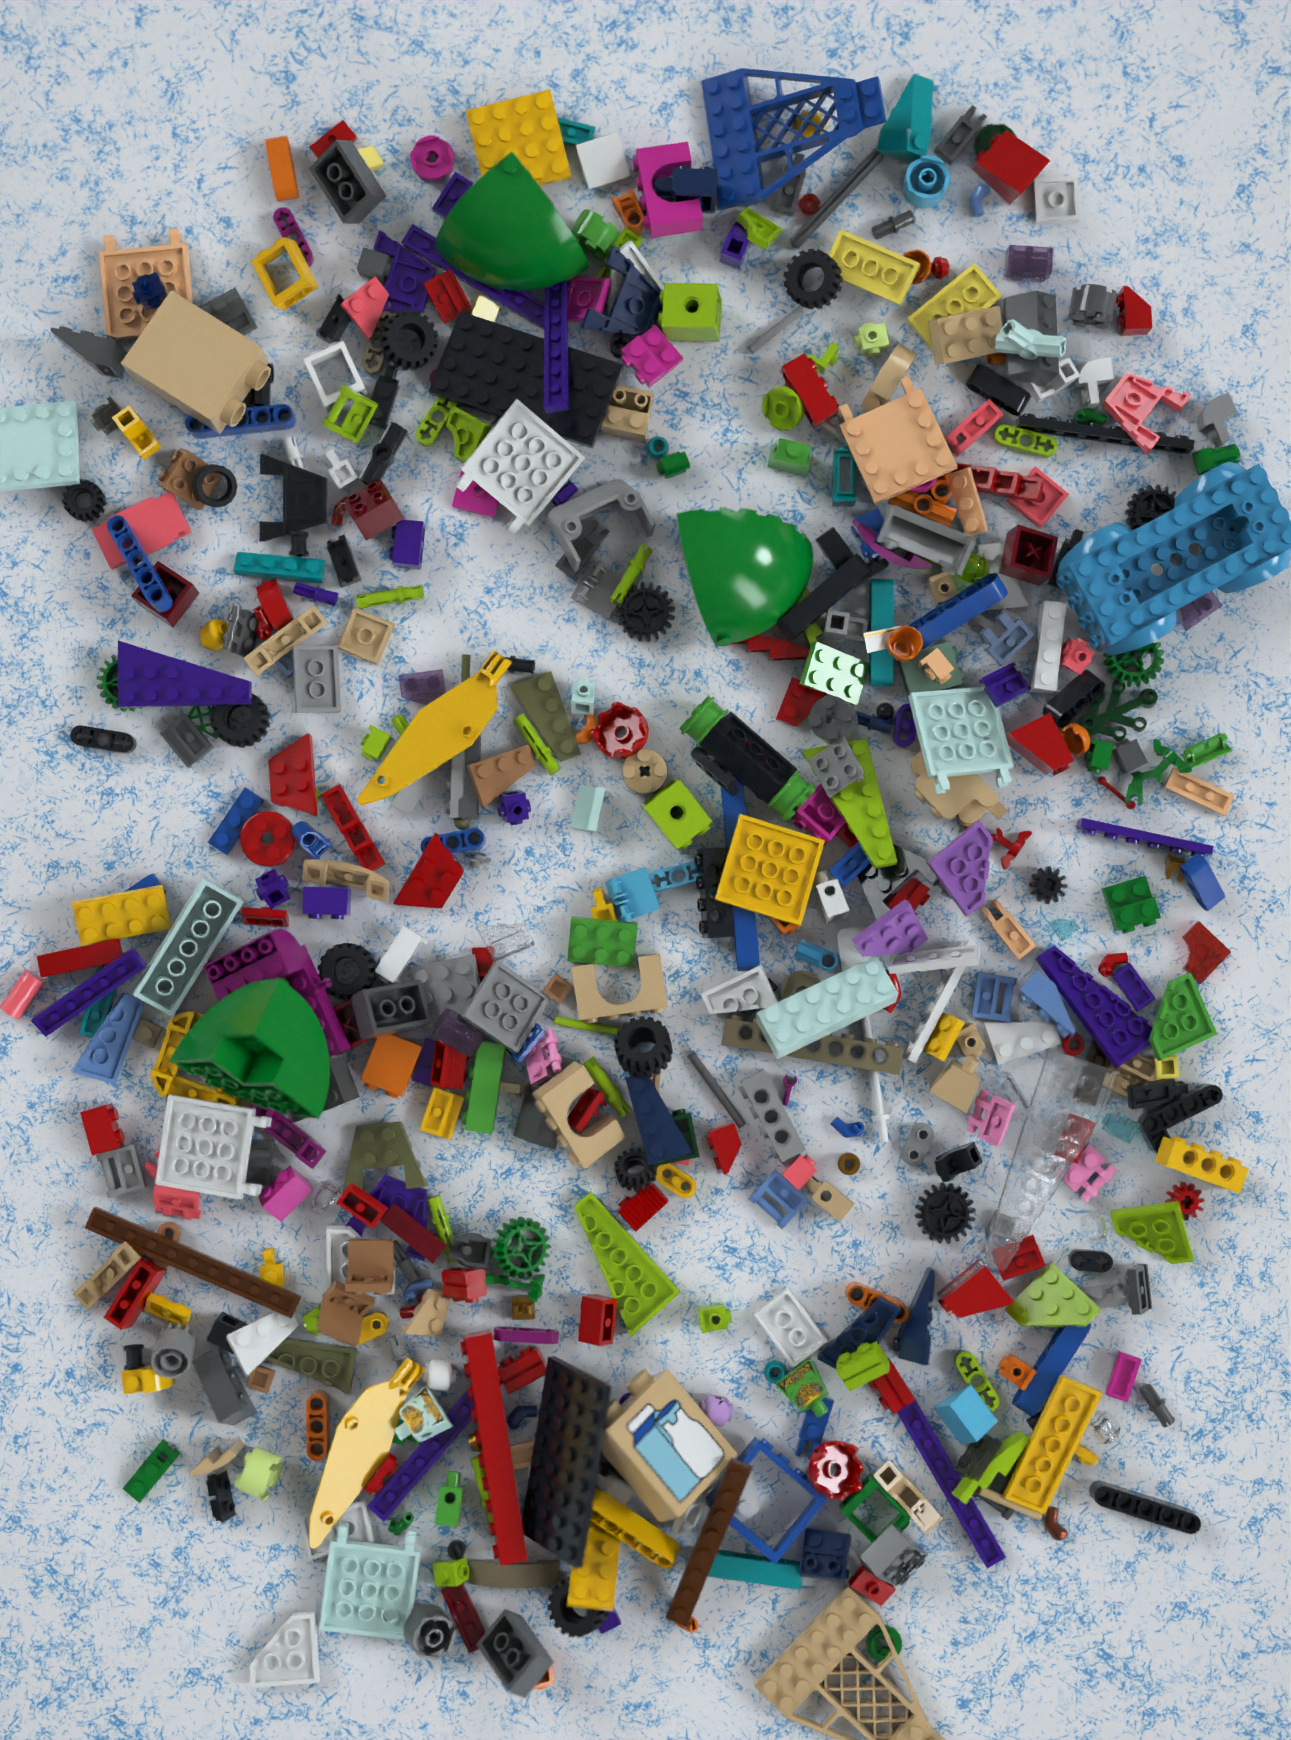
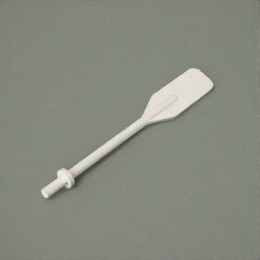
(848, 958)

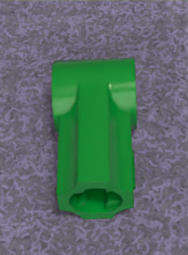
(1210, 458)

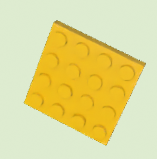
(526, 128)
(769, 870)

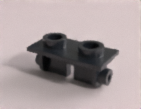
(223, 1506)

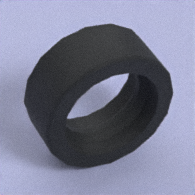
(231, 488)

